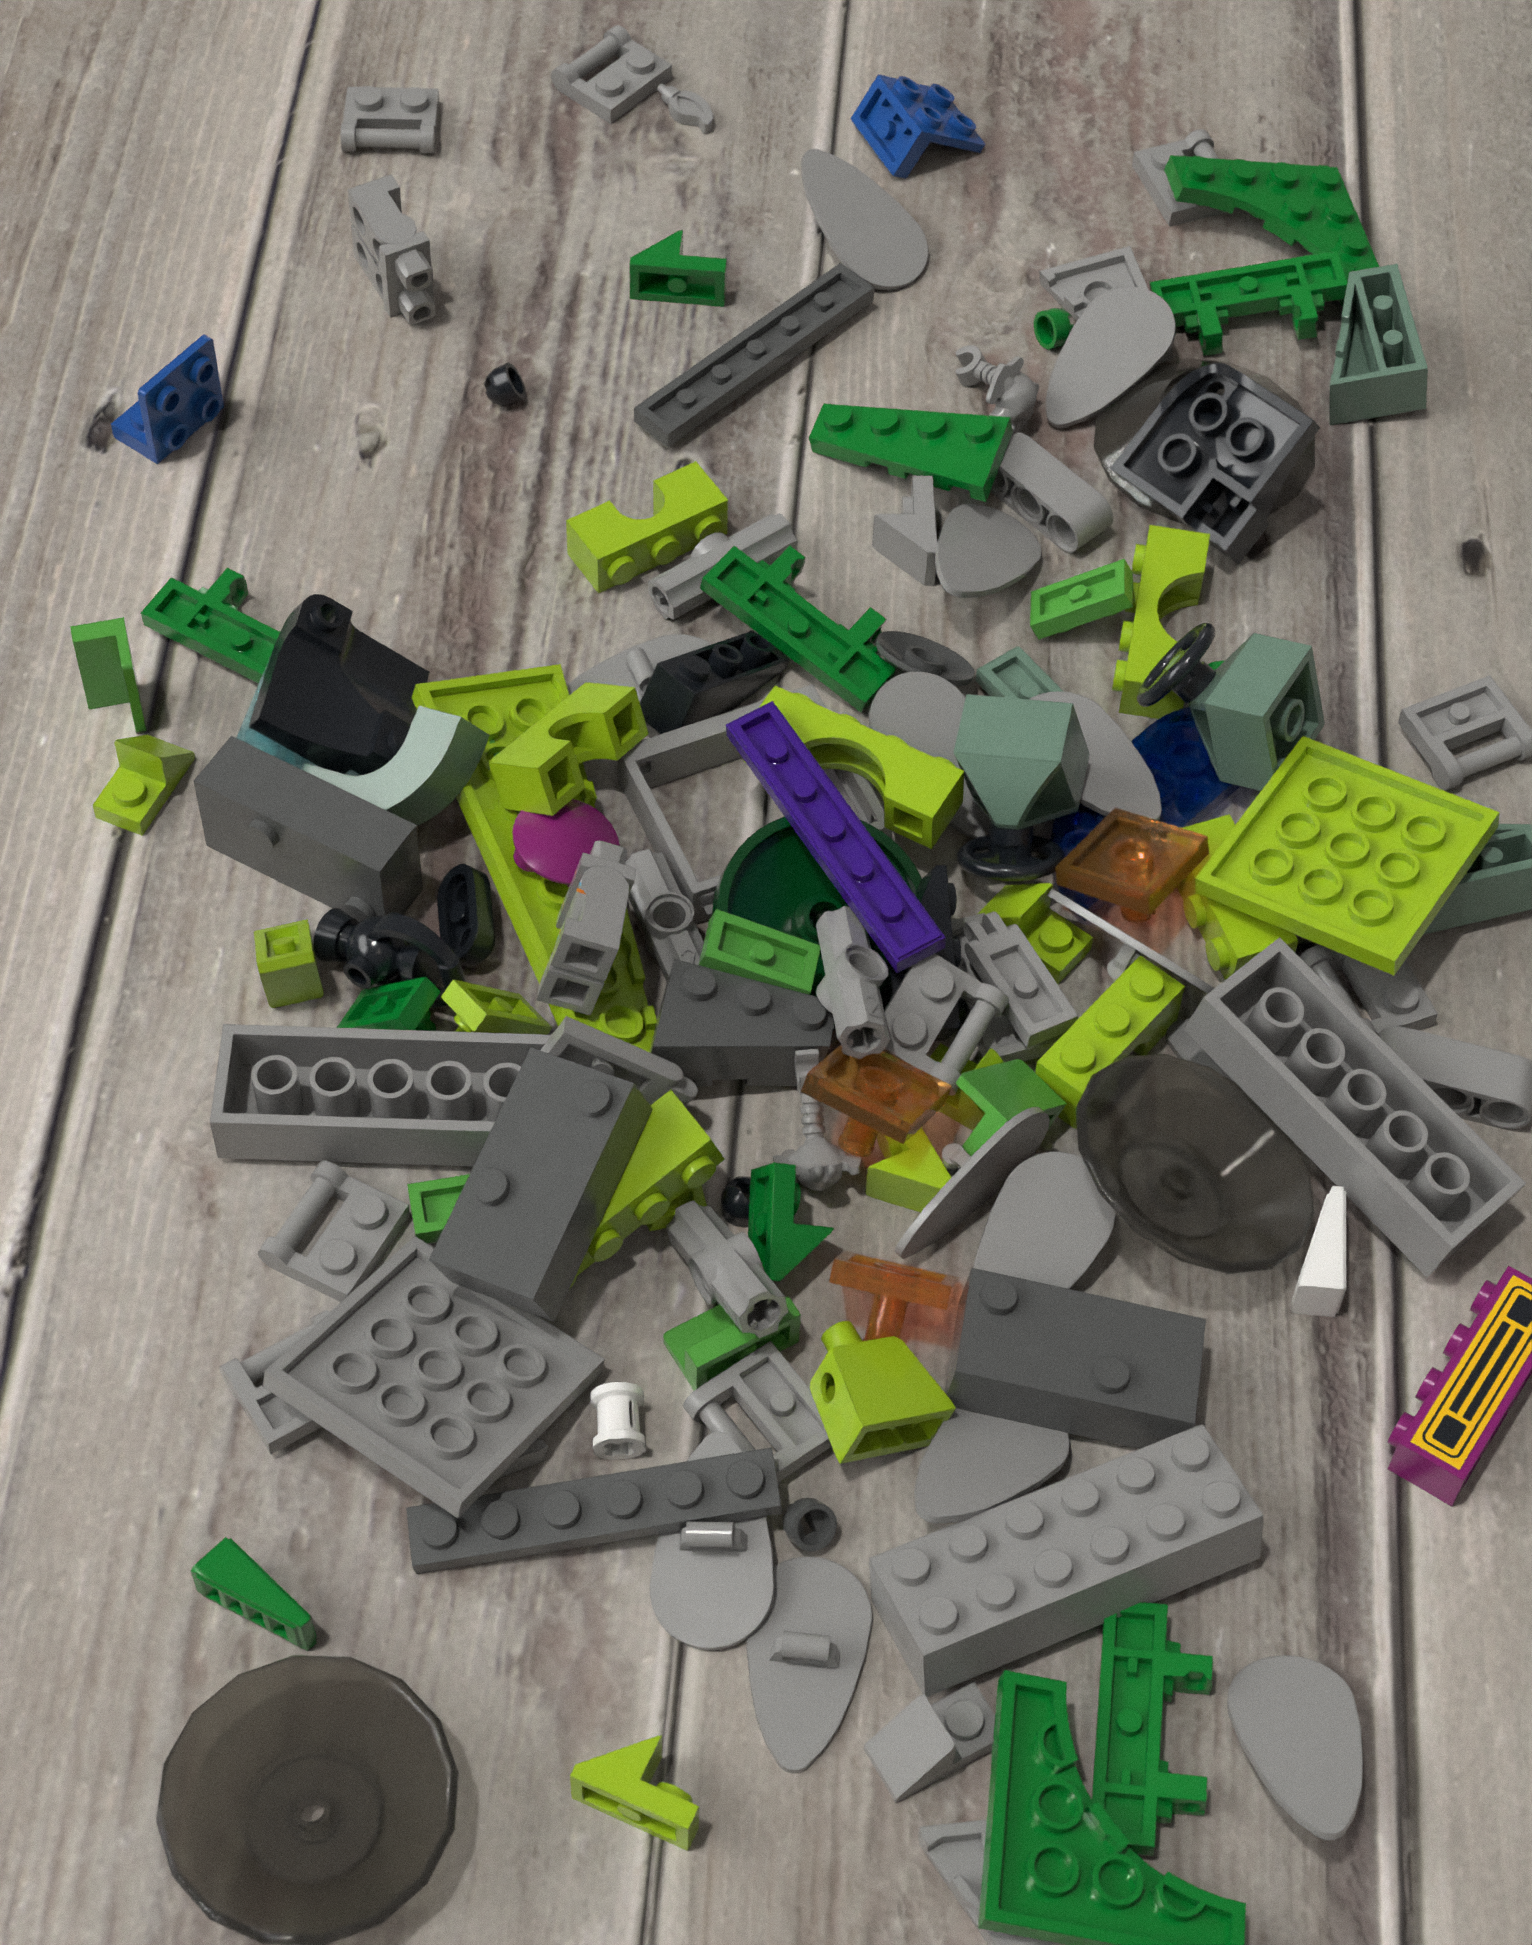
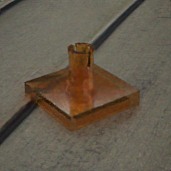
(1132, 862)
(876, 1096)
(892, 1289)

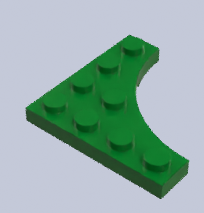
(1294, 199)
(1059, 1860)

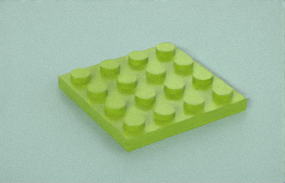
(1347, 854)

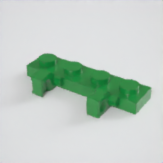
(1288, 285)
(771, 607)
(212, 624)
(1135, 1678)

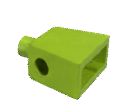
(875, 1396)

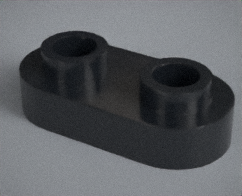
(466, 914)

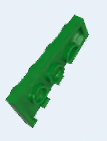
(948, 446)

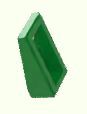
(242, 1586)

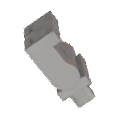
(392, 250)
(590, 929)

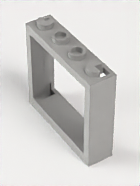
(696, 750)

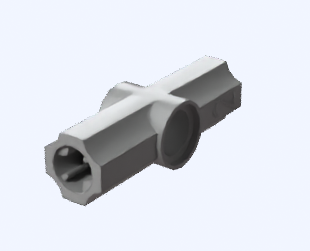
(679, 587)
(661, 905)
(852, 983)
(727, 1269)

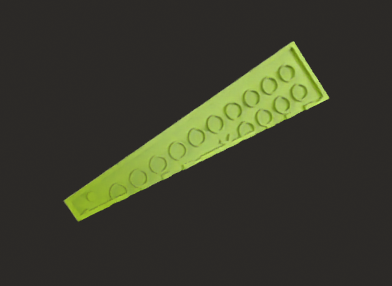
(505, 708)

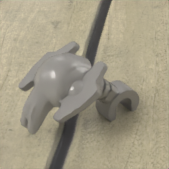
(1009, 388)
(816, 1161)

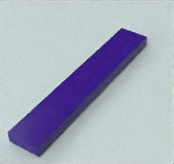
(835, 837)

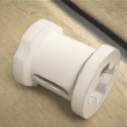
(618, 1420)

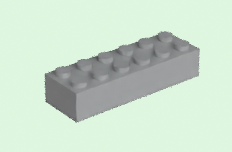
(361, 1093)
(1353, 1106)
(1064, 1559)

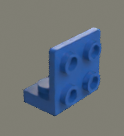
(906, 116)
(173, 403)

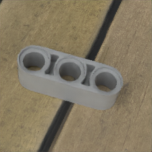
(1050, 495)
(1469, 1078)

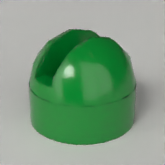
(1052, 327)

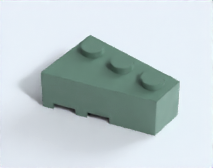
(1378, 350)
(1495, 883)

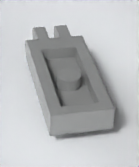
(1010, 963)
(615, 1057)

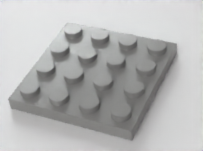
(433, 1378)

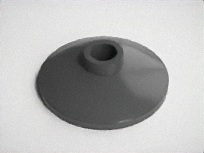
(919, 654)

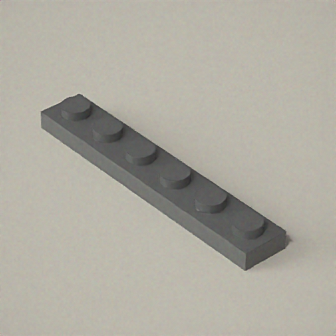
(753, 355)
(595, 1510)

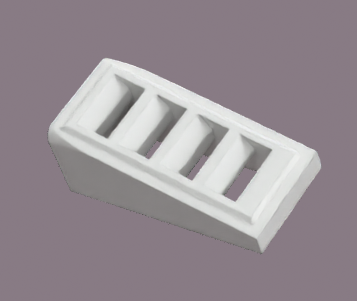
(1324, 1269)

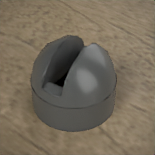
(819, 1518)

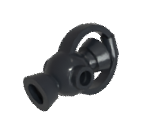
(386, 950)

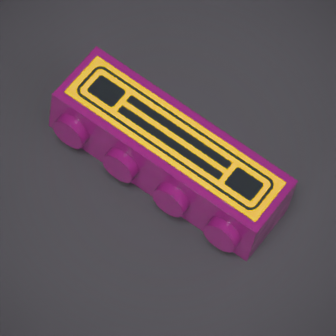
(1471, 1394)

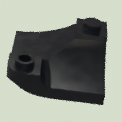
(1217, 456)
(335, 691)

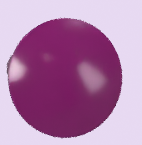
(556, 842)

